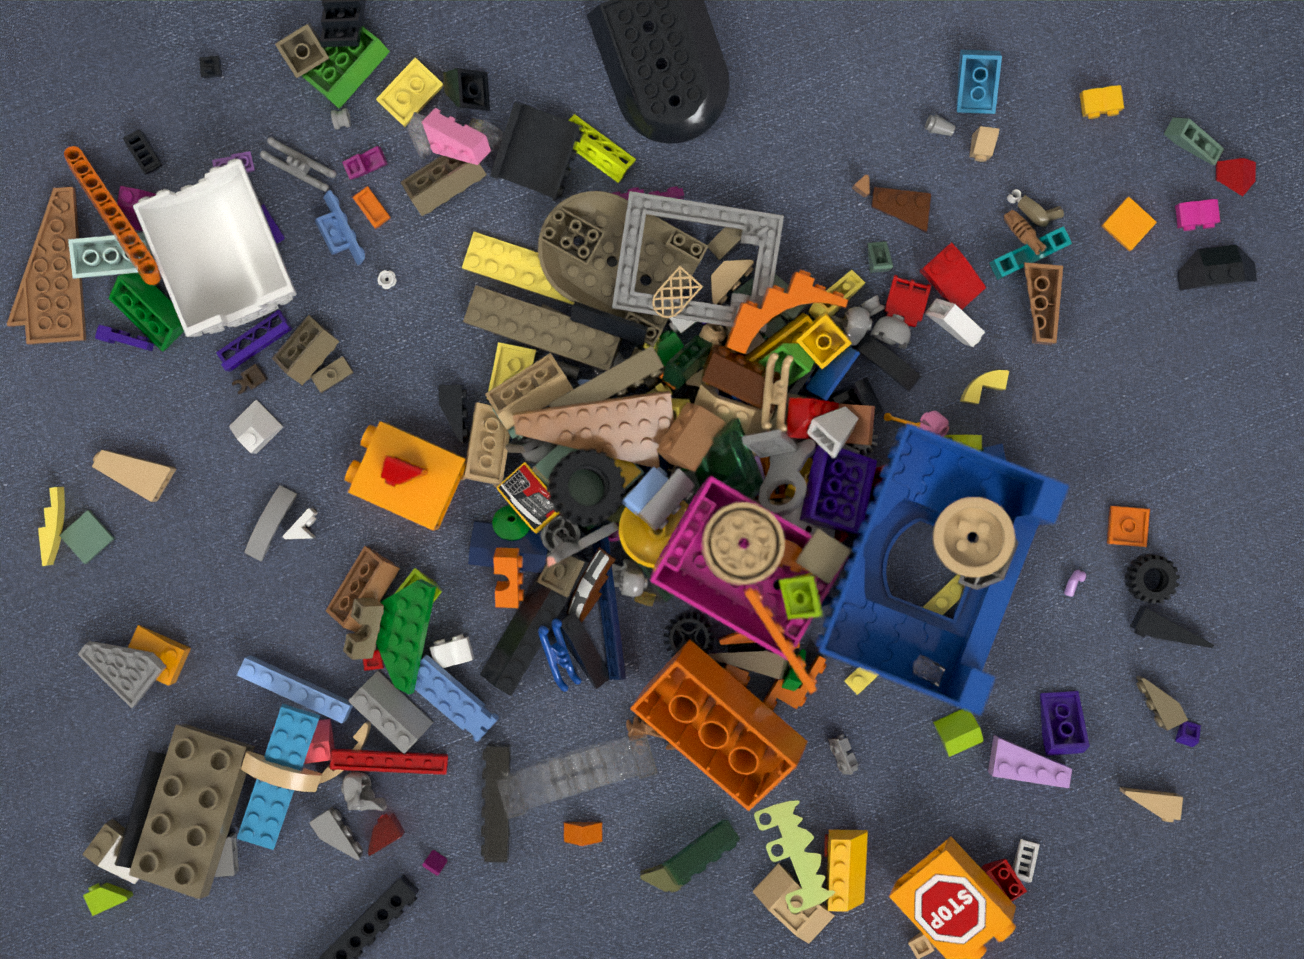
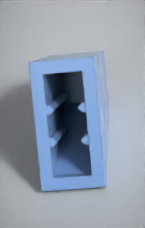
(645, 490)

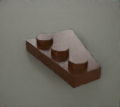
(904, 205)

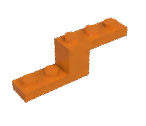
(790, 697)

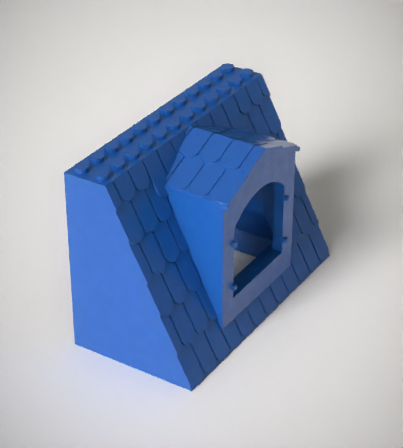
(889, 633)

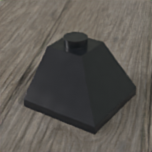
(467, 88)

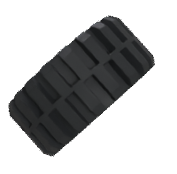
(604, 469)

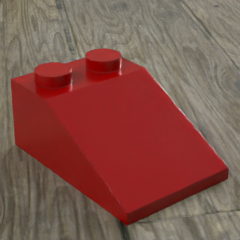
(953, 277)

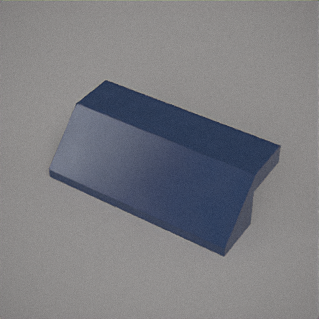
(485, 541)

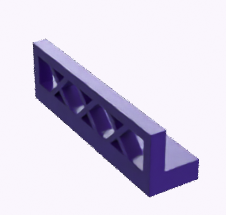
(256, 344)

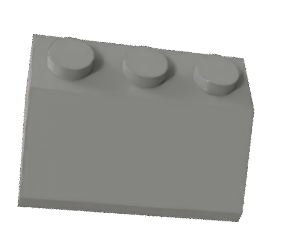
(667, 500)

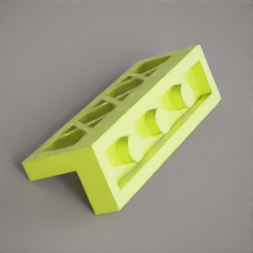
(597, 155)

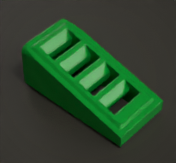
(792, 680)

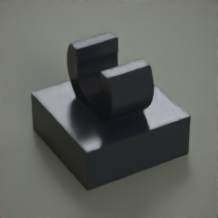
(210, 67)

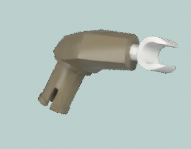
(1034, 210)

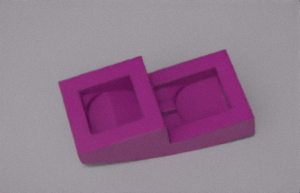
(365, 163)

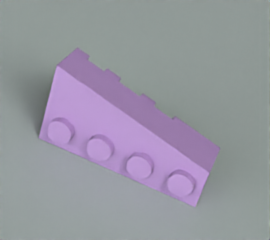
(1022, 764)

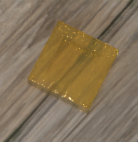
(645, 599)

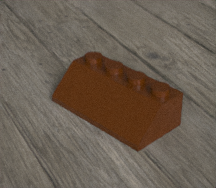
(737, 376)

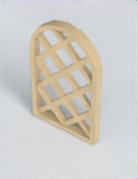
(671, 293)

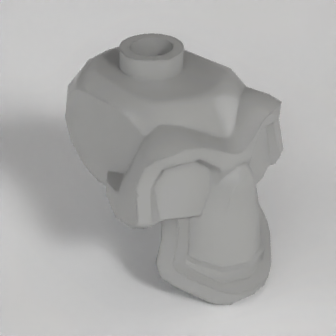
(854, 323)
(629, 578)
(359, 793)

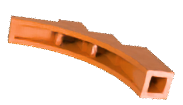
(752, 319)

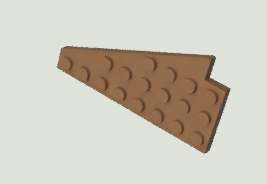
(48, 297)

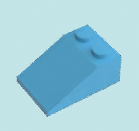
(978, 81)

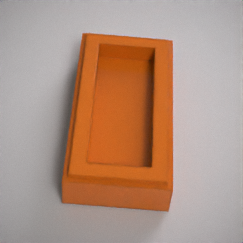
(371, 207)

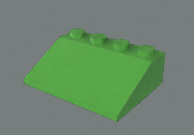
(346, 68)

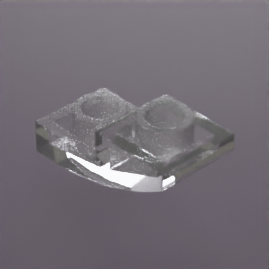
(928, 670)

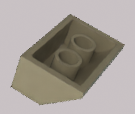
(305, 350)

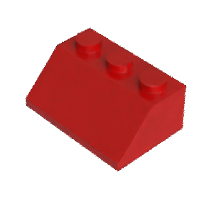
(802, 412)

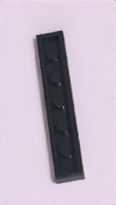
(140, 808)

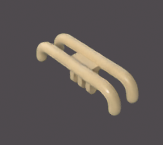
(776, 392)

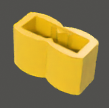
(1101, 101)

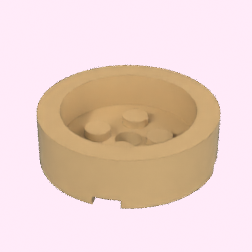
(994, 534)
(722, 550)

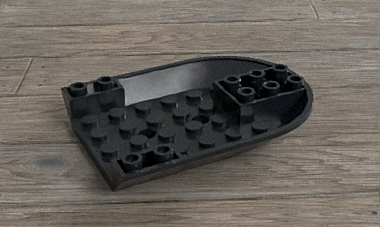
(693, 69)

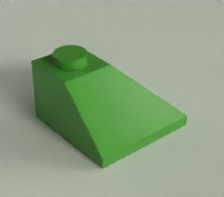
(801, 362)

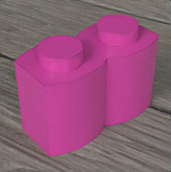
(1197, 213)

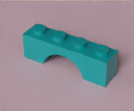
(1015, 259)

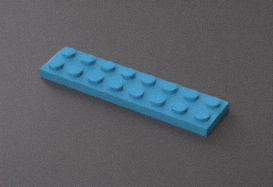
(269, 802)

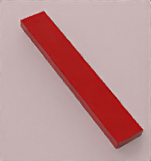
(388, 761)

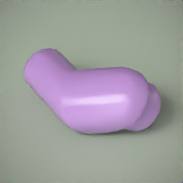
(1073, 581)

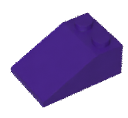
(1063, 723)

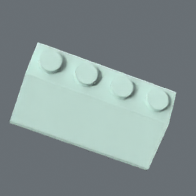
(101, 256)

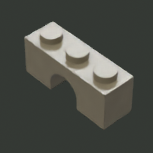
(363, 642)

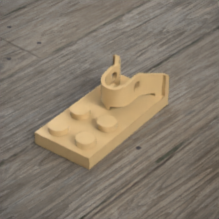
(486, 447)

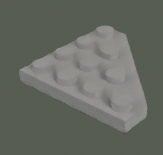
(123, 669)

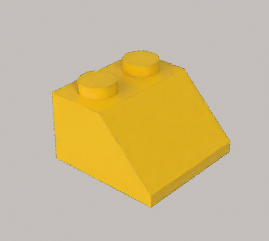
(823, 340)

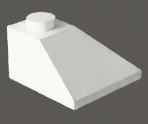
(255, 427)

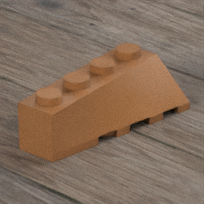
(1044, 292)

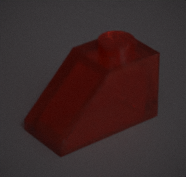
(385, 832)

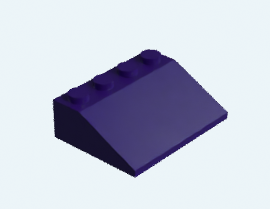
(838, 490)

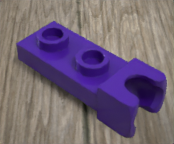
(110, 335)

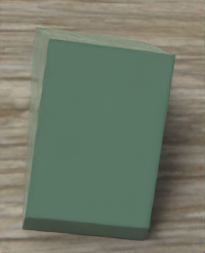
(879, 257)

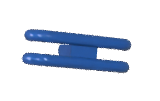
(558, 654)

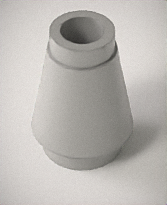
(938, 125)

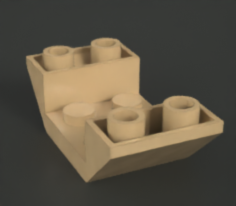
(773, 893)

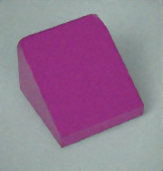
(435, 862)

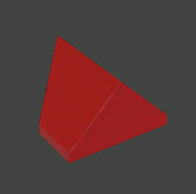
(1236, 174)

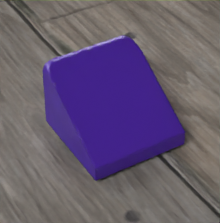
(1188, 734)

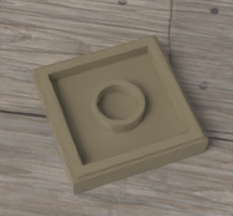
(823, 556)
(561, 575)

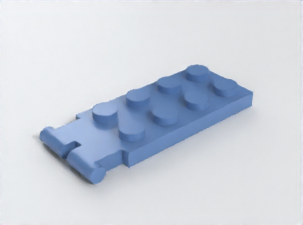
(453, 699)

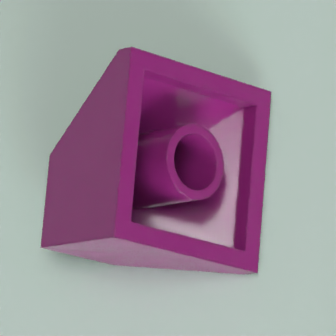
(129, 197)

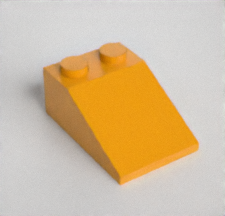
(169, 651)

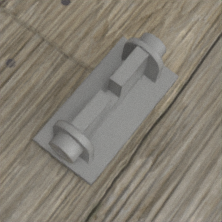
(845, 762)

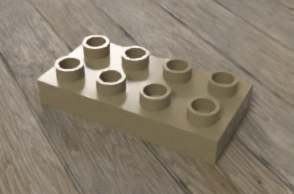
(191, 811)

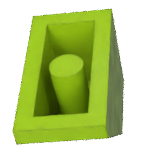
(105, 897)

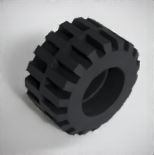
(1167, 578)

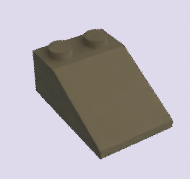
(104, 850)

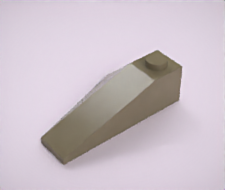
(762, 662)

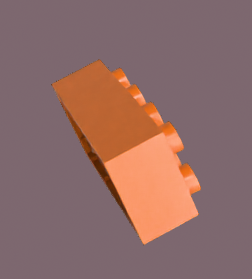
(719, 725)

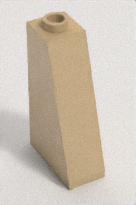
(137, 474)

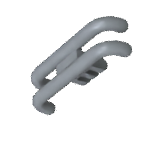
(298, 164)

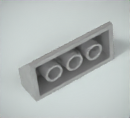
(391, 711)

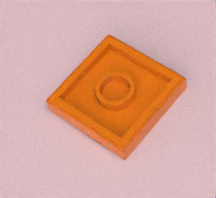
(1128, 526)

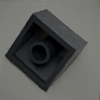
(857, 394)

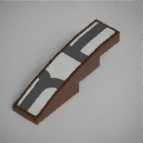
(591, 582)

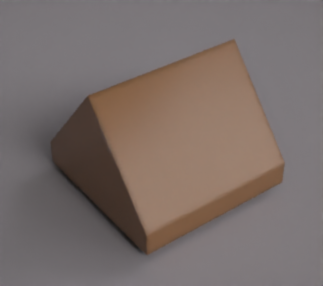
(862, 186)

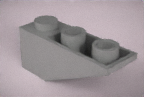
(333, 831)

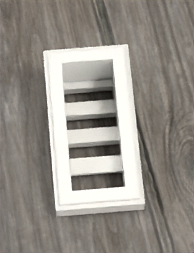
(1016, 865)

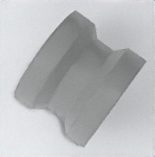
(341, 118)
(873, 305)

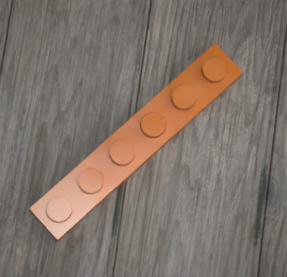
(785, 646)

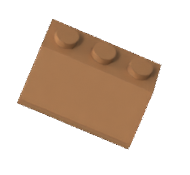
(690, 437)

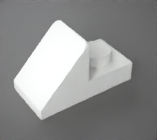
(299, 529)

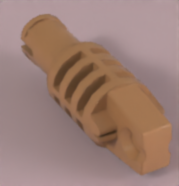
(1023, 231)

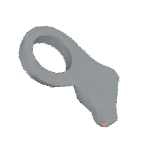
(785, 470)
(566, 548)

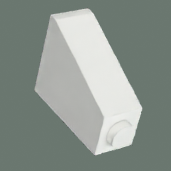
(955, 322)
(833, 429)

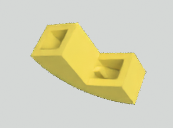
(994, 380)

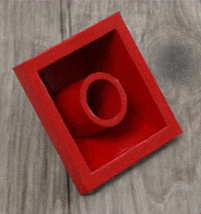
(399, 471)

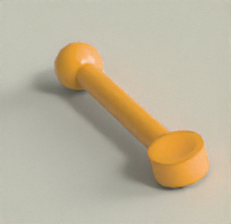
(887, 416)

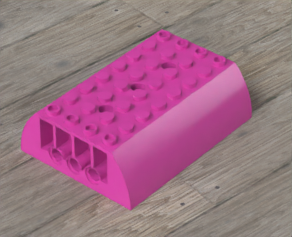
(686, 575)

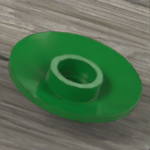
(506, 529)

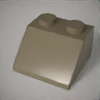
(302, 50)

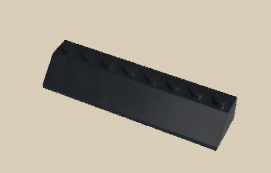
(521, 637)

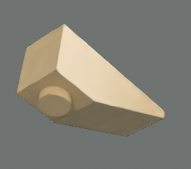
(1163, 804)

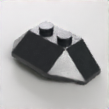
(1216, 268)

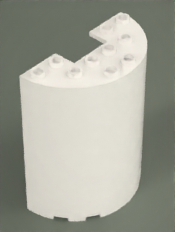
(215, 251)

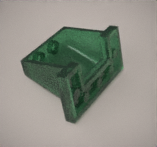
(731, 461)

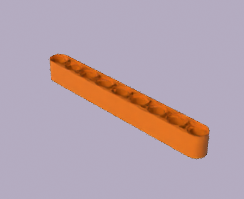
(87, 179)

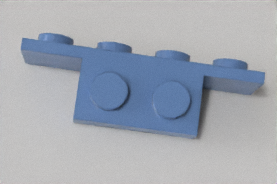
(337, 231)

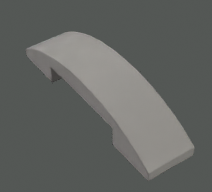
(269, 522)

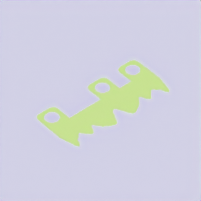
(794, 842)

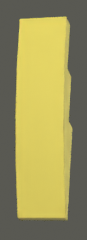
(54, 522)

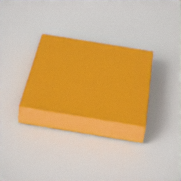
(1129, 224)

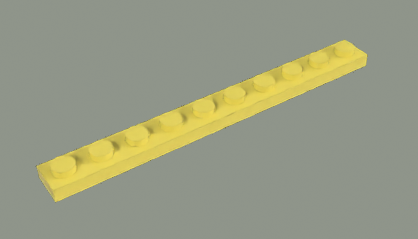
(938, 603)

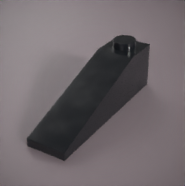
(1155, 626)
(583, 650)

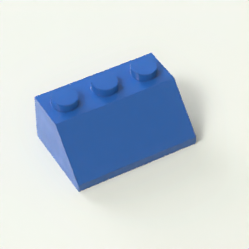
(826, 379)

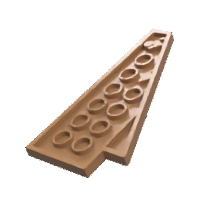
(621, 427)

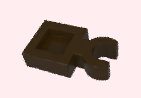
(251, 377)

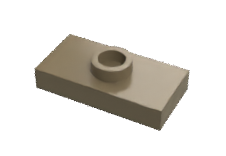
(332, 374)

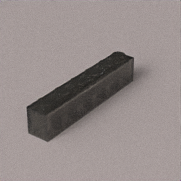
(496, 820)

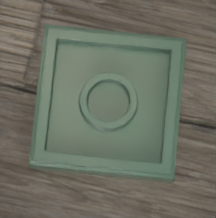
(87, 537)

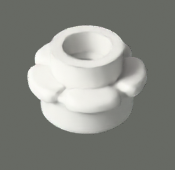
(386, 274)

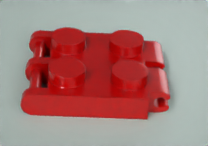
(907, 301)

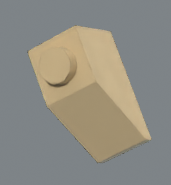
(983, 143)

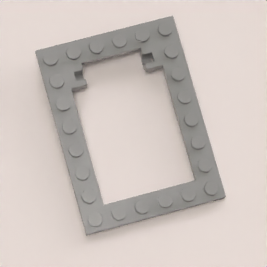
(757, 229)

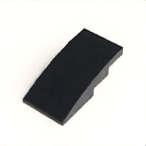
(342, 22)

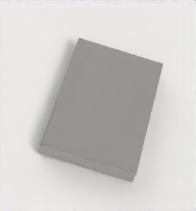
(770, 443)

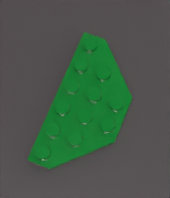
(404, 632)

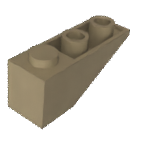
(1166, 709)

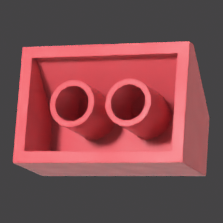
(321, 743)

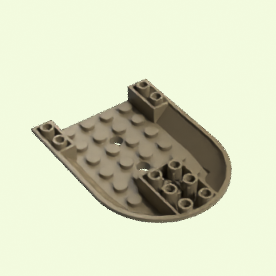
(583, 271)

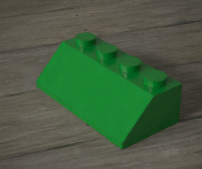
(147, 309)

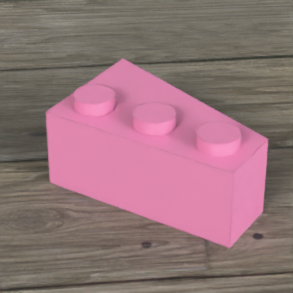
(454, 140)

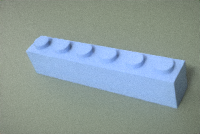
(295, 688)

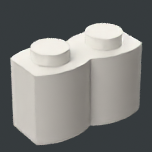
(452, 652)

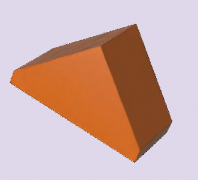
(582, 833)

